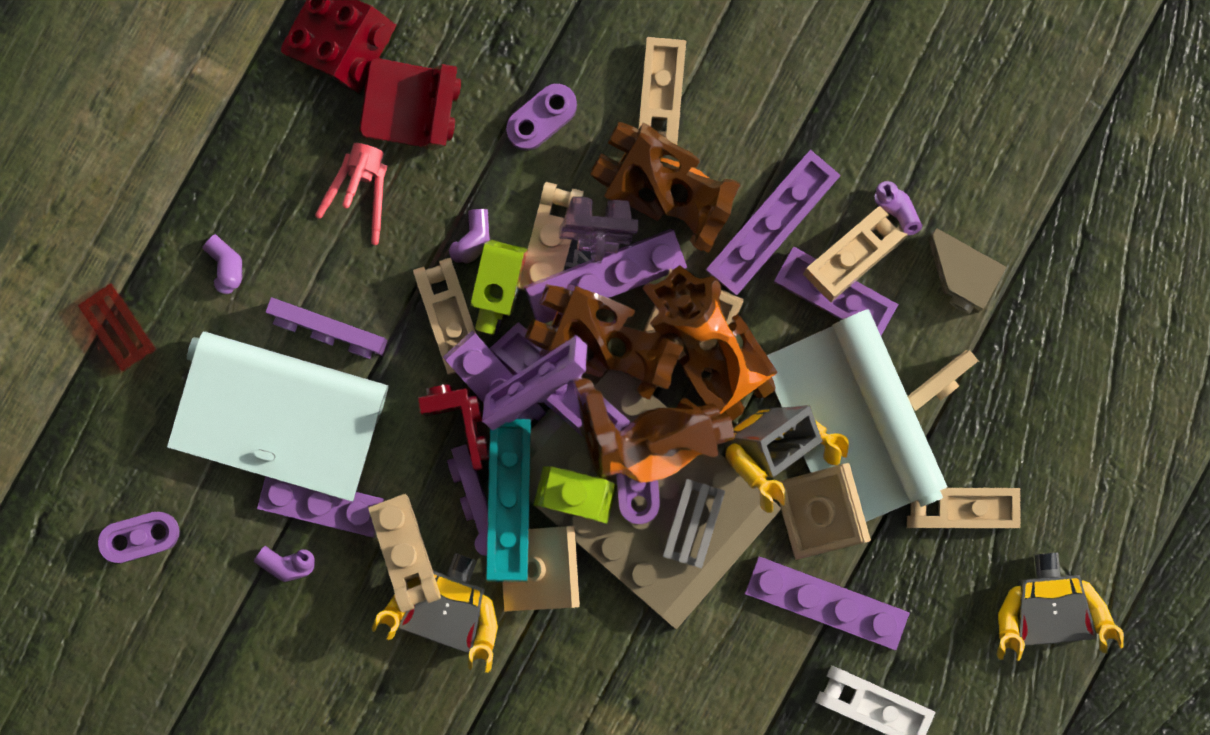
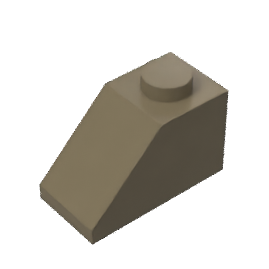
(964, 272)

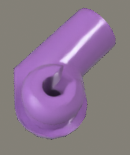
(898, 205)
(472, 244)
(228, 267)
(288, 567)

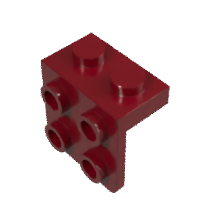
(339, 39)
(409, 103)
(443, 400)

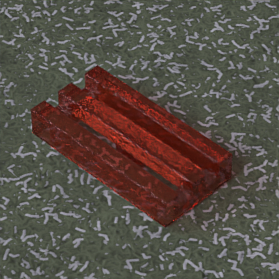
(136, 355)

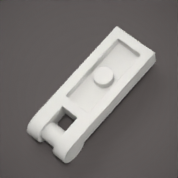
(875, 705)

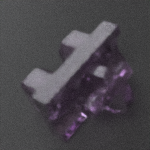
(598, 233)

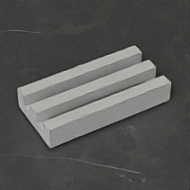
(703, 491)

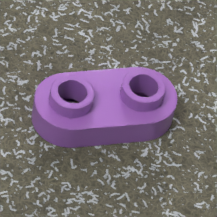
(542, 117)
(630, 489)
(139, 537)

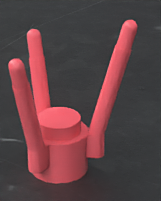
(361, 164)

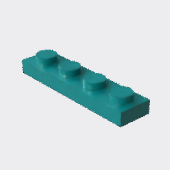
(509, 502)

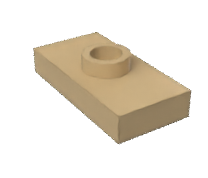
(943, 381)

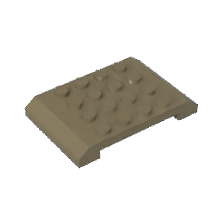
(637, 550)

